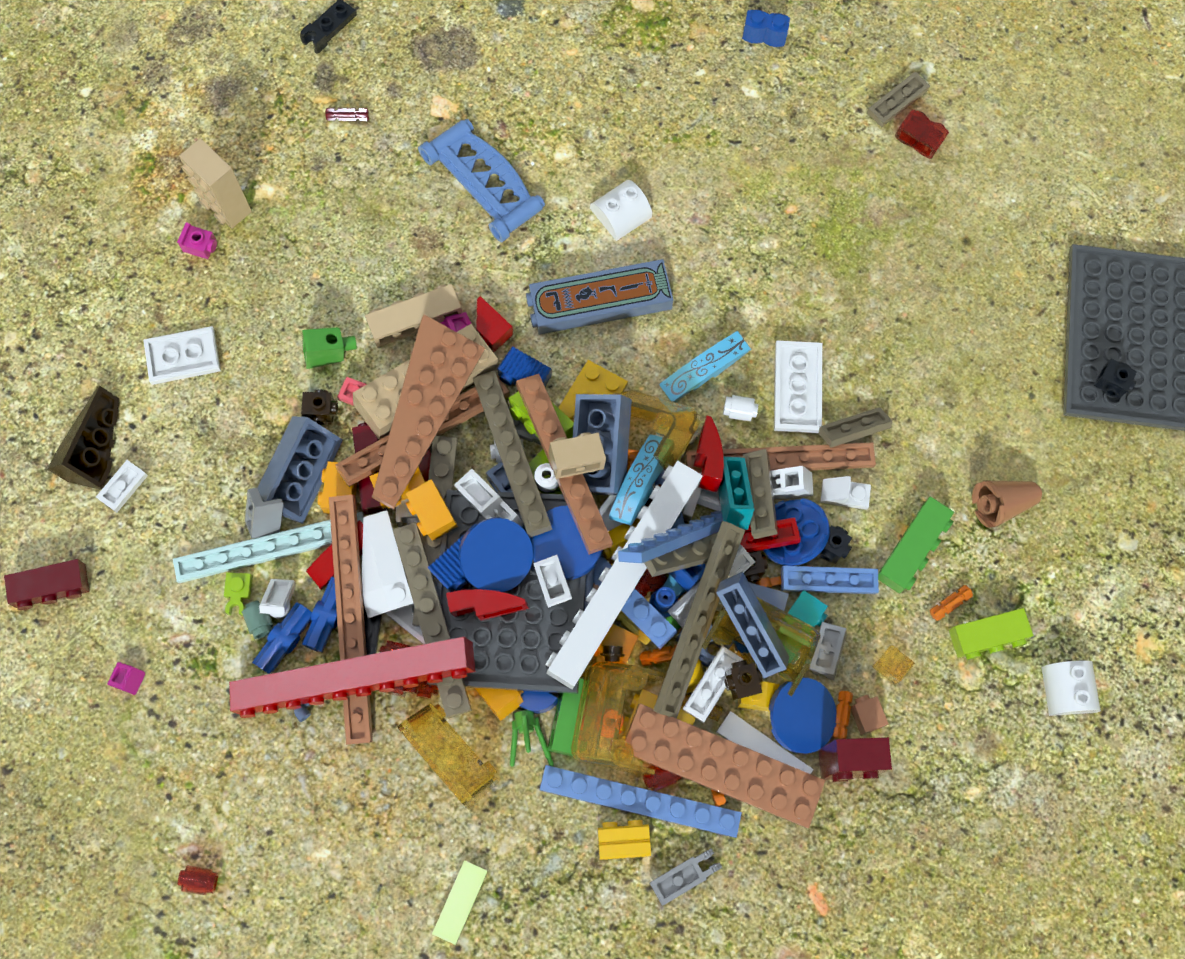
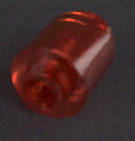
(660, 779)
(197, 880)

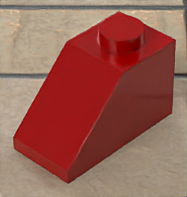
(492, 325)

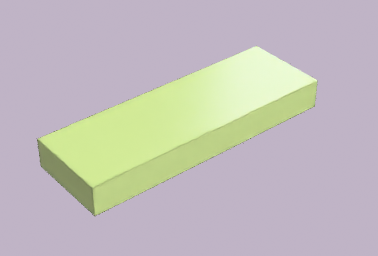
(460, 902)

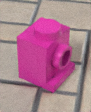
(190, 244)

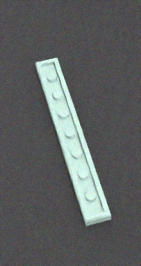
(254, 551)

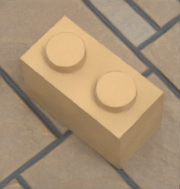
(576, 455)

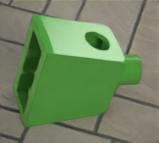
(325, 346)

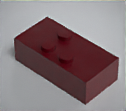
(855, 759)

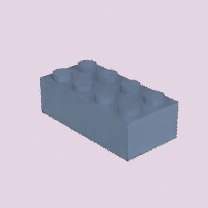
(611, 419)

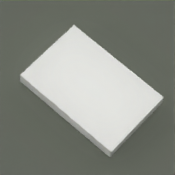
(181, 355)

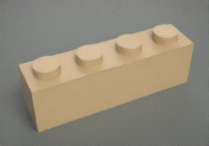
(404, 317)

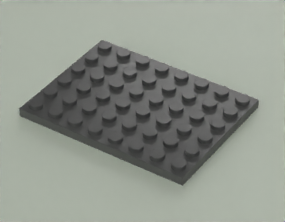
(1132, 312)
(517, 645)

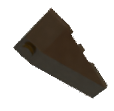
(86, 449)

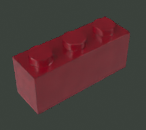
(46, 584)

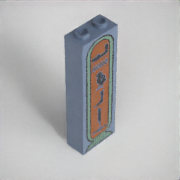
(599, 297)

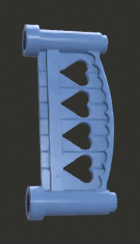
(506, 215)

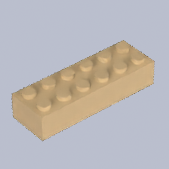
(380, 398)

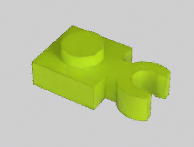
(237, 588)

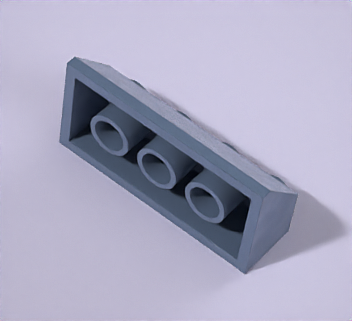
(298, 467)

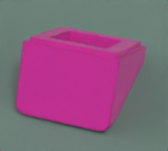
(126, 678)

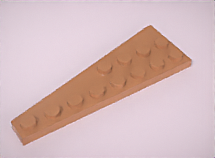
(432, 384)

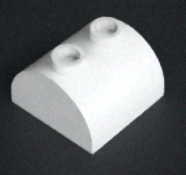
(622, 209)
(1070, 688)

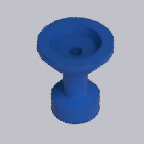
(663, 600)

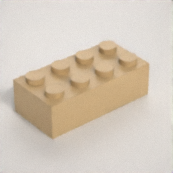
(215, 184)

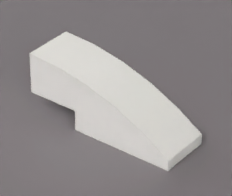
(484, 498)

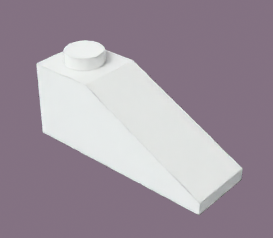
(792, 483)

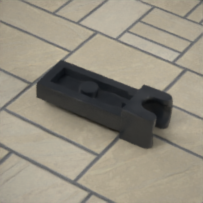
(327, 25)

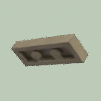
(898, 99)
(855, 427)

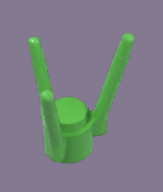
(524, 723)

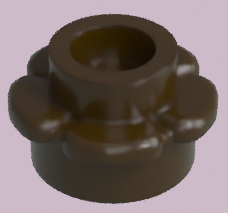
(612, 653)

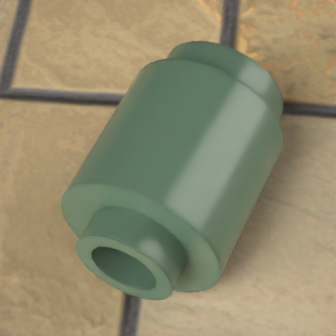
(257, 623)

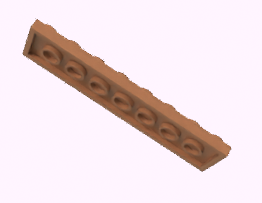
(724, 766)

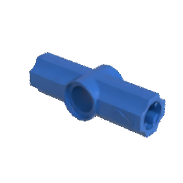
(323, 620)
(283, 638)

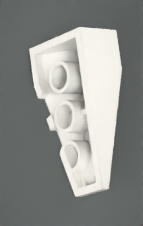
(382, 569)

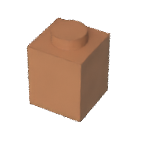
(868, 714)

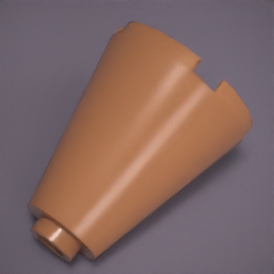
(1004, 500)

